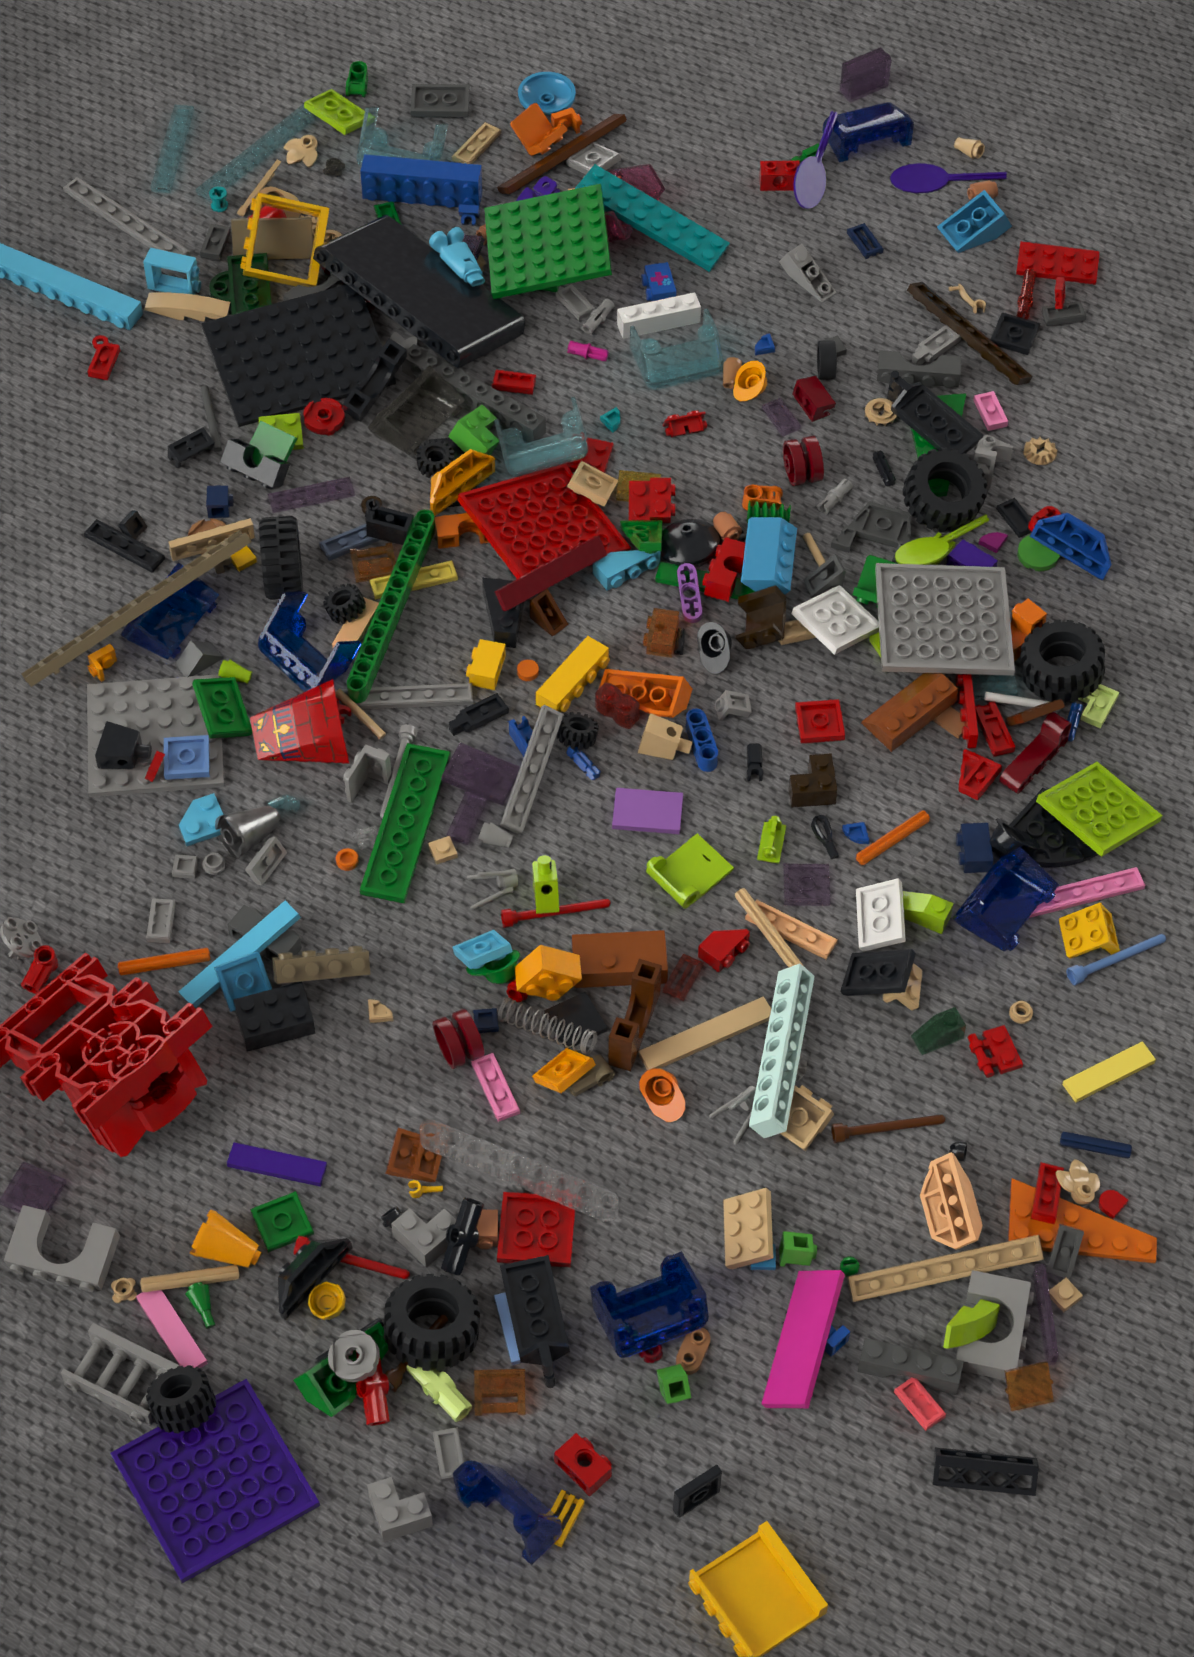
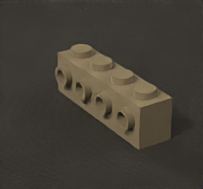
(319, 966)

